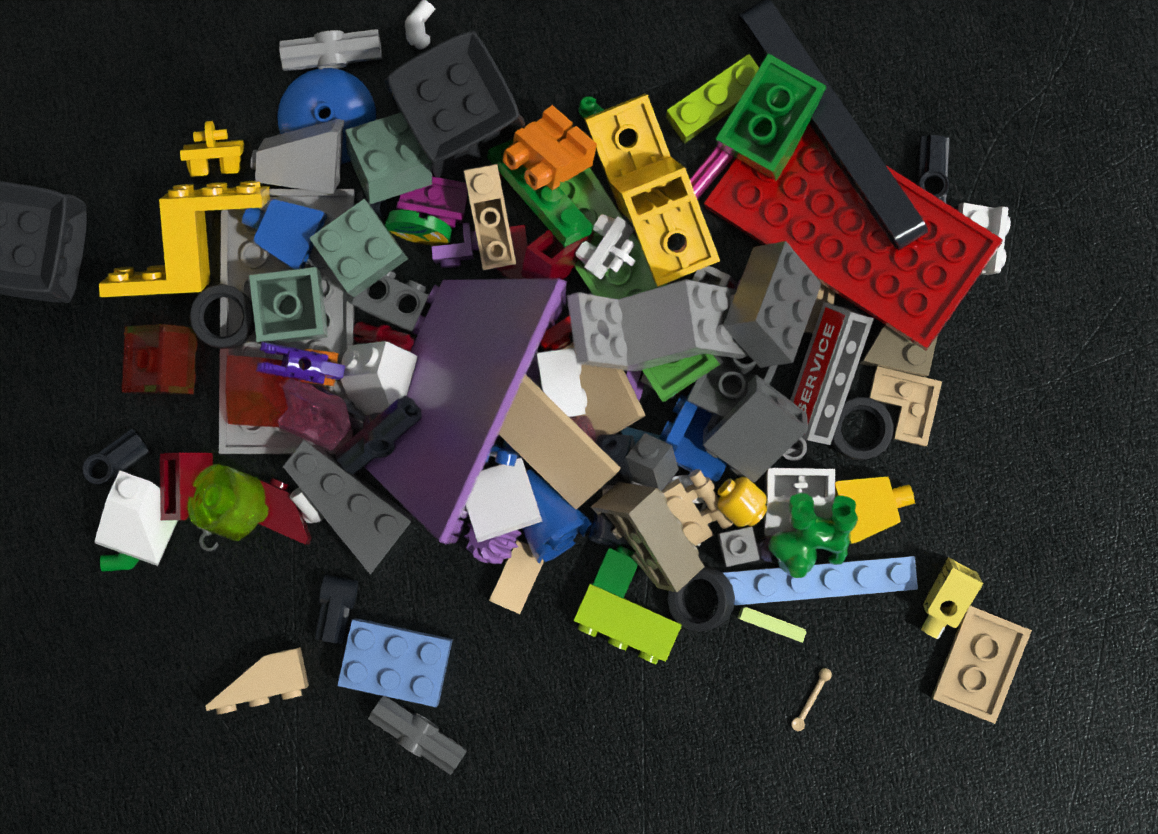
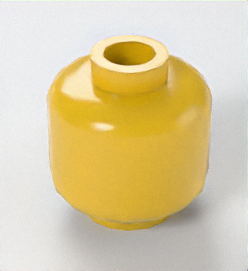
(742, 501)

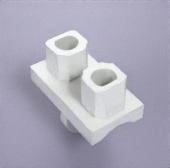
(612, 249)

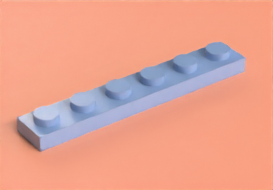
(824, 581)

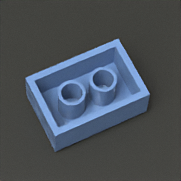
(395, 662)

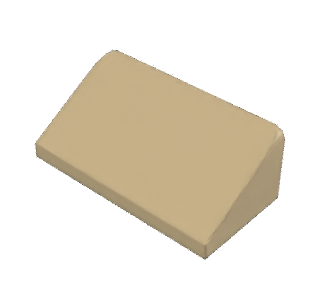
(516, 579)

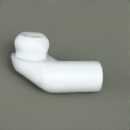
(415, 25)
(309, 511)

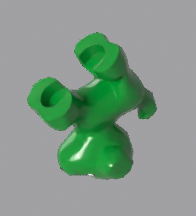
(797, 548)

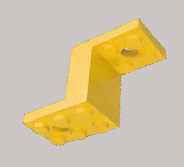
(652, 190)
(184, 240)

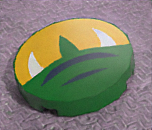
(411, 227)

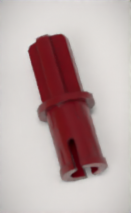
(372, 334)

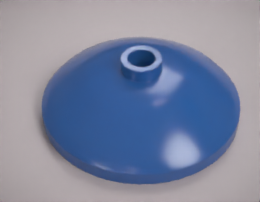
(326, 89)

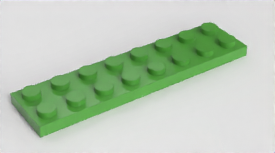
(629, 280)

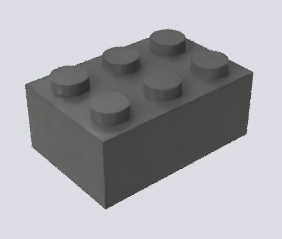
(772, 304)

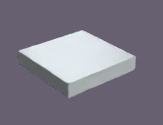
(502, 501)

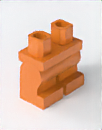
(550, 150)

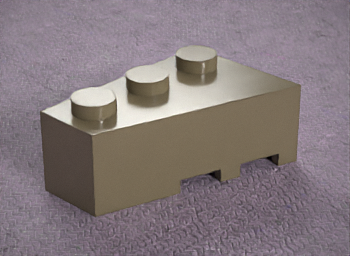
(898, 353)
(653, 532)

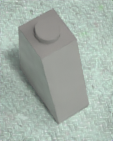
(302, 158)

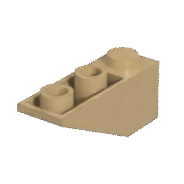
(489, 216)
(270, 676)

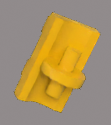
(198, 154)

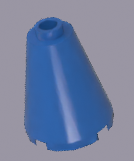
(558, 524)

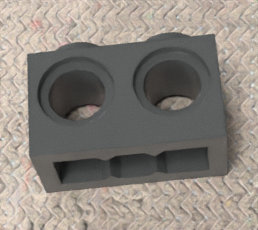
(388, 306)

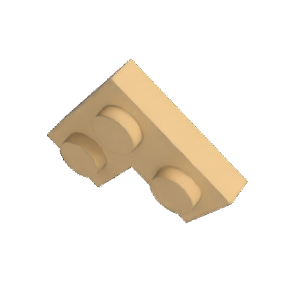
(914, 396)

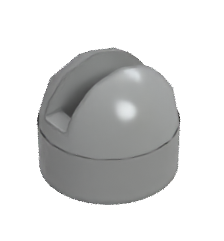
(795, 453)

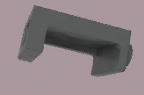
(756, 430)

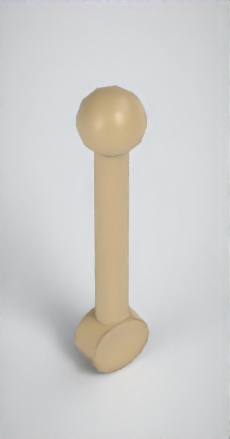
(798, 723)

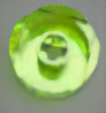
(227, 502)

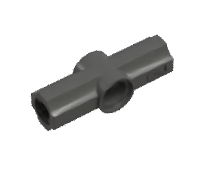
(417, 734)

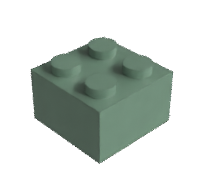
(387, 158)
(358, 248)
(288, 306)

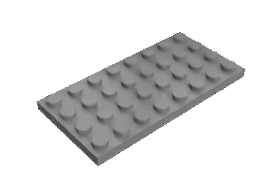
(244, 258)

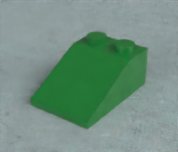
(771, 117)

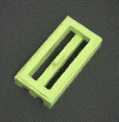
(772, 624)

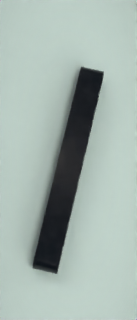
(839, 131)

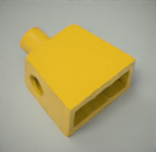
(875, 504)

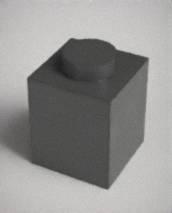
(652, 462)

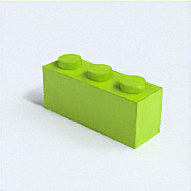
(712, 100)
(627, 624)

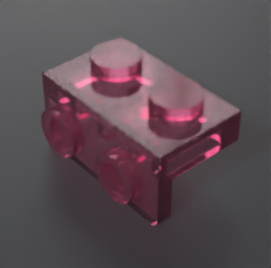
(314, 415)

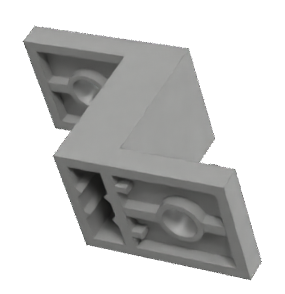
(653, 326)

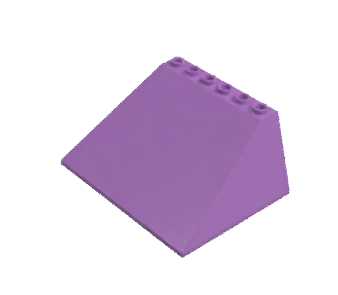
(464, 381)

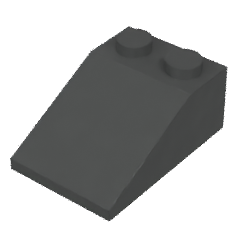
(727, 384)

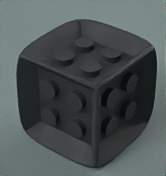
(455, 102)
(40, 242)

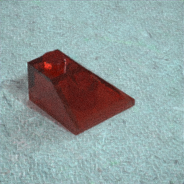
(254, 396)

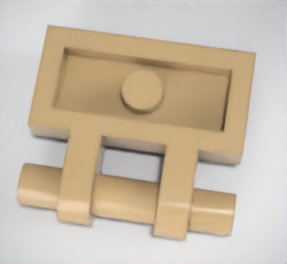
(682, 506)

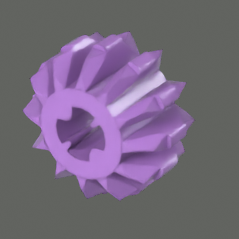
(493, 549)

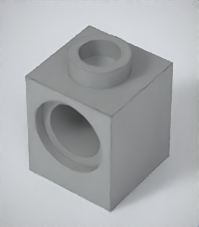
(738, 546)

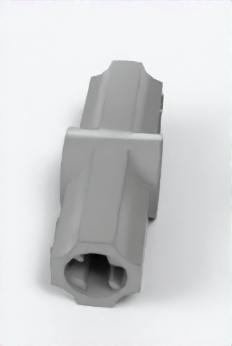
(330, 50)

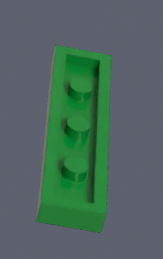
(550, 206)

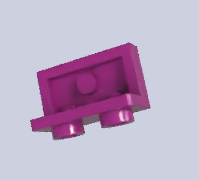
(442, 199)

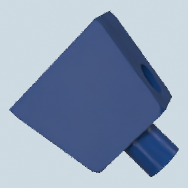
(285, 230)

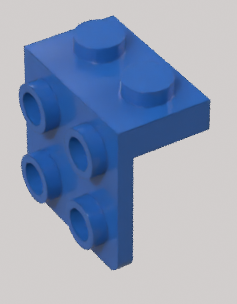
(687, 439)

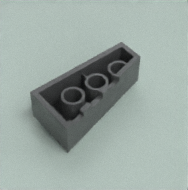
(350, 504)

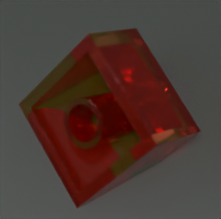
(159, 359)

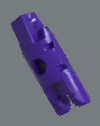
(315, 364)

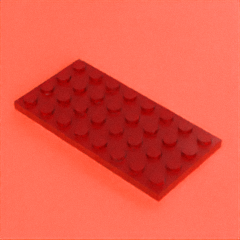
(847, 249)

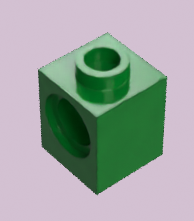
(616, 571)

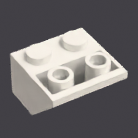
(785, 482)

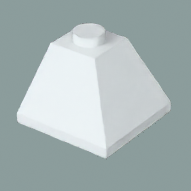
(133, 520)

